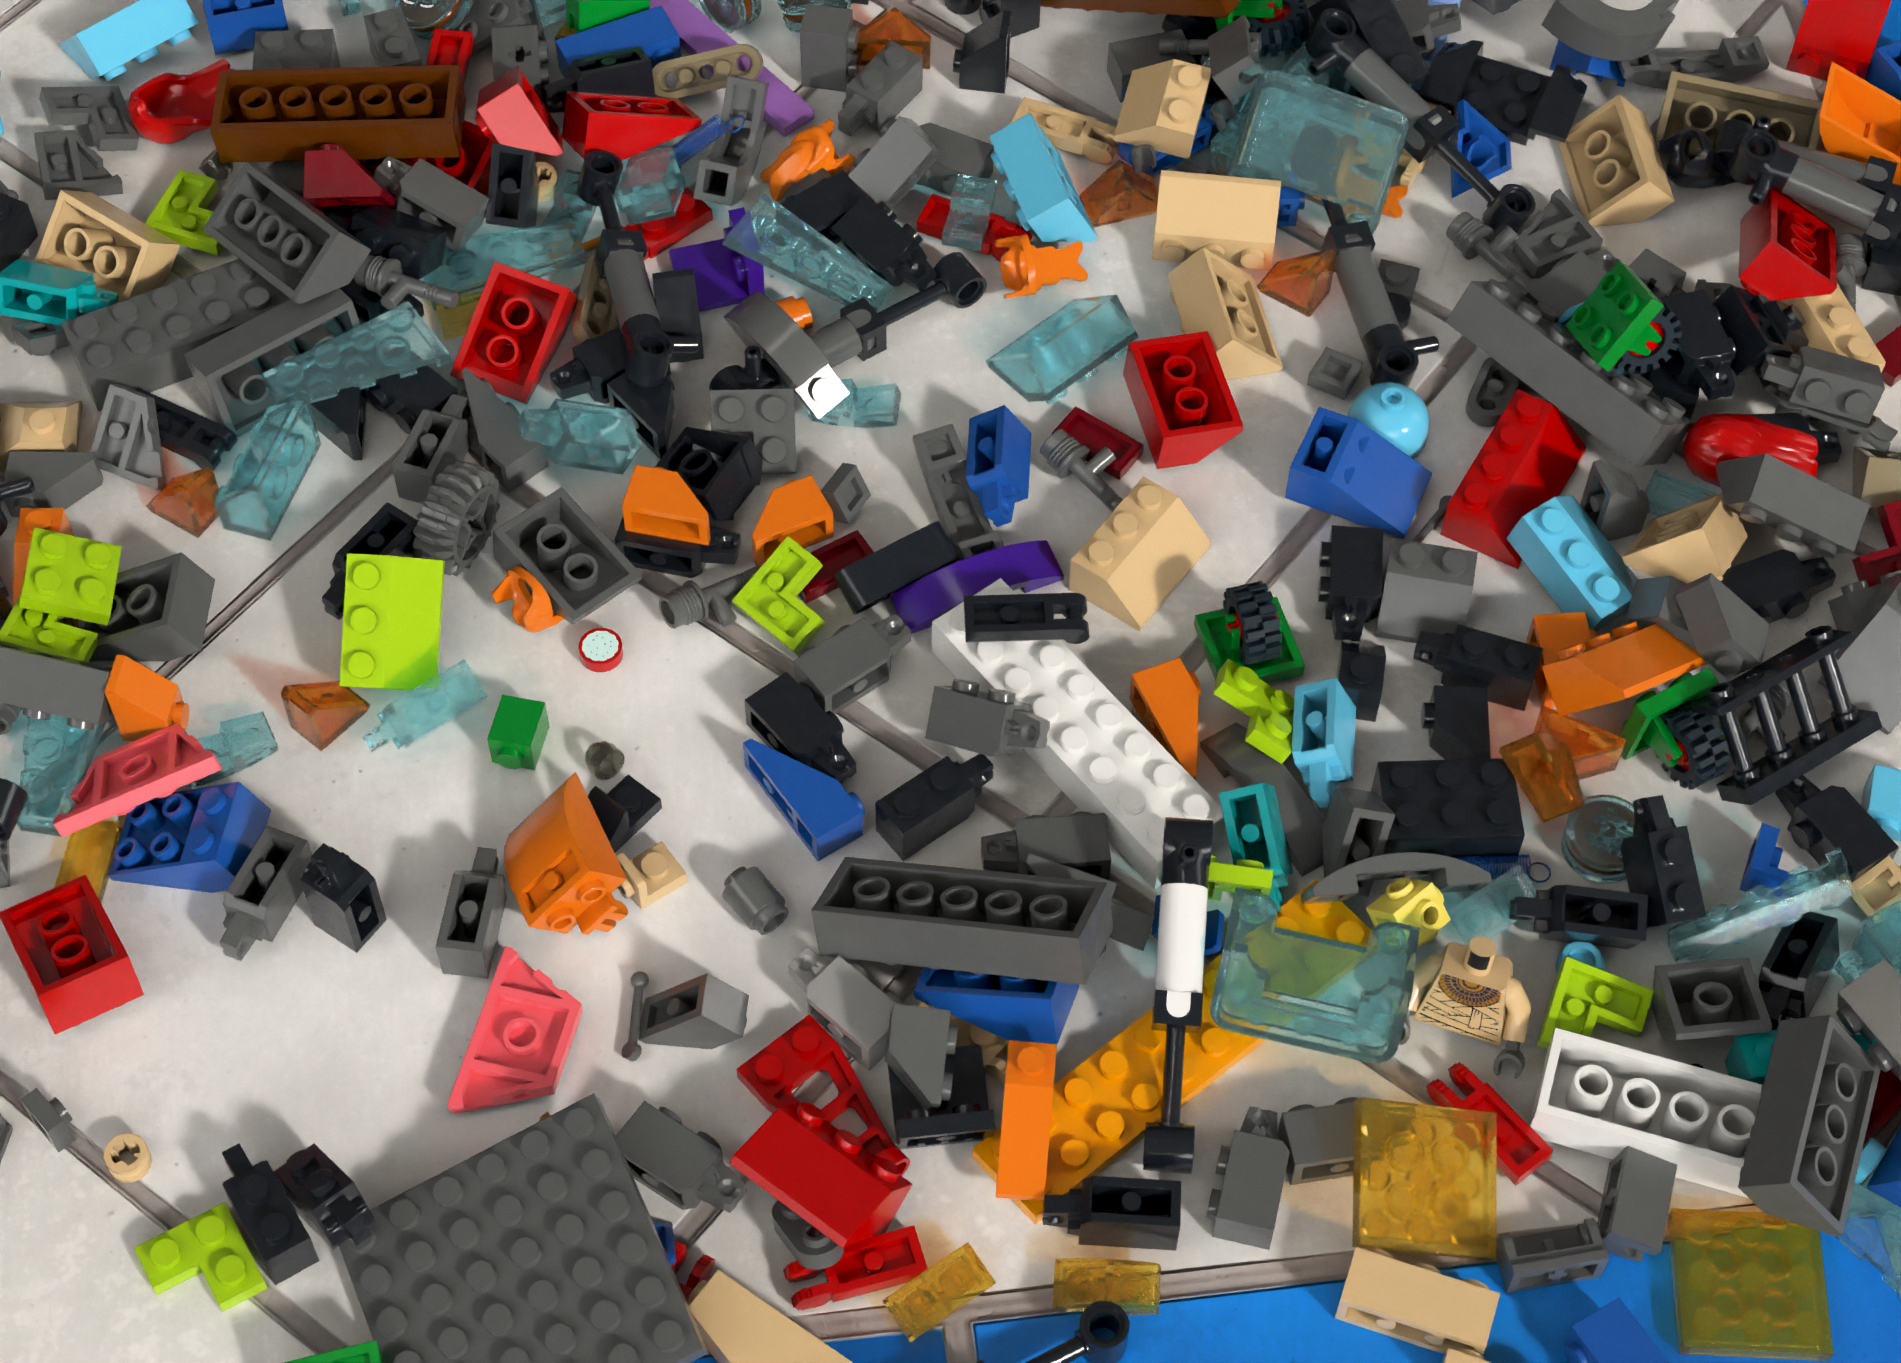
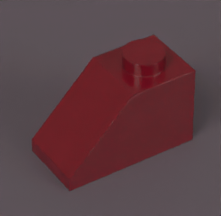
(340, 180)

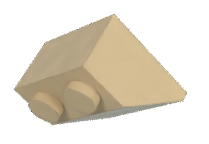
(1164, 106)

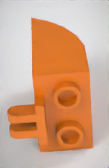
(1860, 120)
(564, 865)

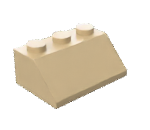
(1615, 166)
(1218, 213)
(106, 241)
(1226, 304)
(1836, 327)
(1689, 541)
(1138, 554)

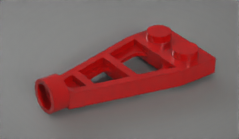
(795, 1058)

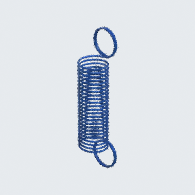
(712, 133)
(1507, 857)

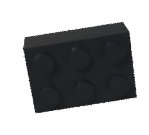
(1451, 807)

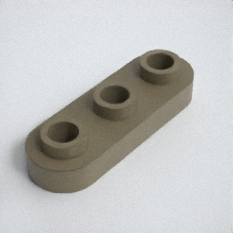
(690, 76)
(594, 306)

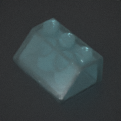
(1065, 348)
(270, 468)

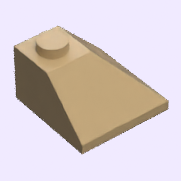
(38, 427)

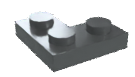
(94, 106)
(765, 414)

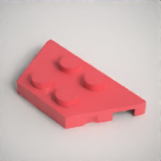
(135, 775)
(517, 1039)

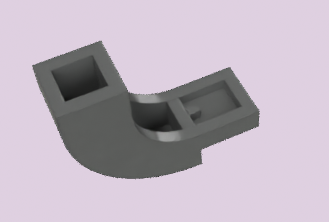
(1609, 31)
(733, 159)
(789, 350)

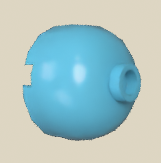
(1394, 414)

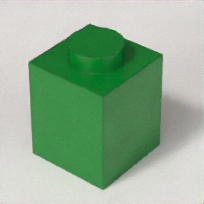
(518, 732)

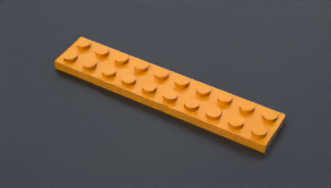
(1113, 1093)

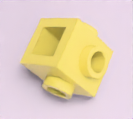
(1413, 904)

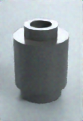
(755, 899)

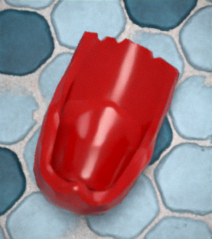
(175, 104)
(1736, 436)

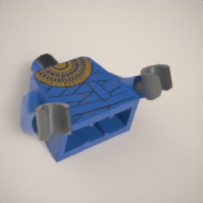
(1151, 162)

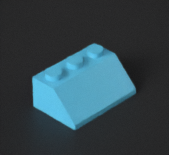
(128, 35)
(1040, 183)
(1574, 561)

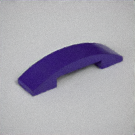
(1018, 565)

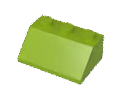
(391, 621)

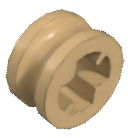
(547, 180)
(136, 1147)

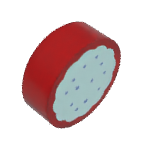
(600, 650)

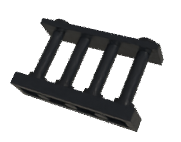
(1814, 742)

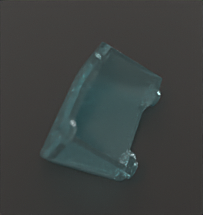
(1319, 143)
(1313, 987)

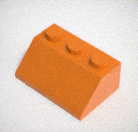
(1617, 666)

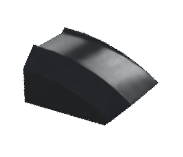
(716, 468)

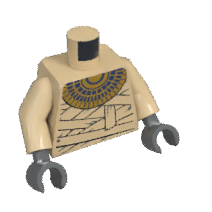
(1472, 995)

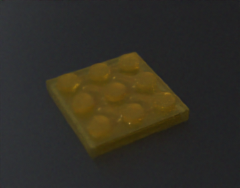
(1424, 1179)
(1748, 1286)

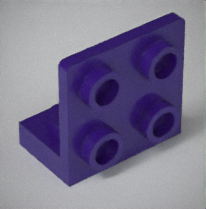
(719, 272)

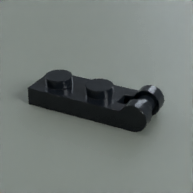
(183, 430)
(1026, 617)

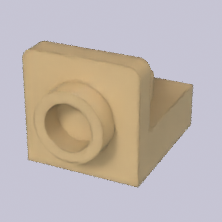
(650, 875)
(1878, 887)

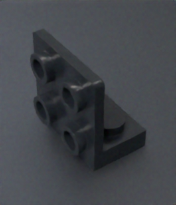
(959, 1120)

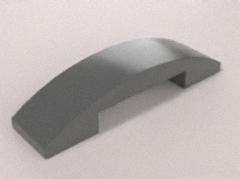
(1733, 61)
(957, 506)
(1251, 766)
(1446, 874)

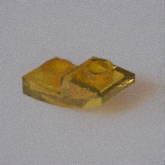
(1091, 1280)
(939, 1292)

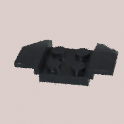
(1508, 96)

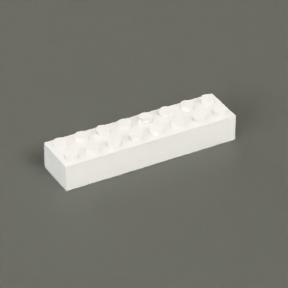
(1093, 742)

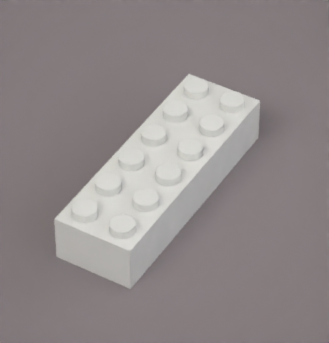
(1618, 1097)

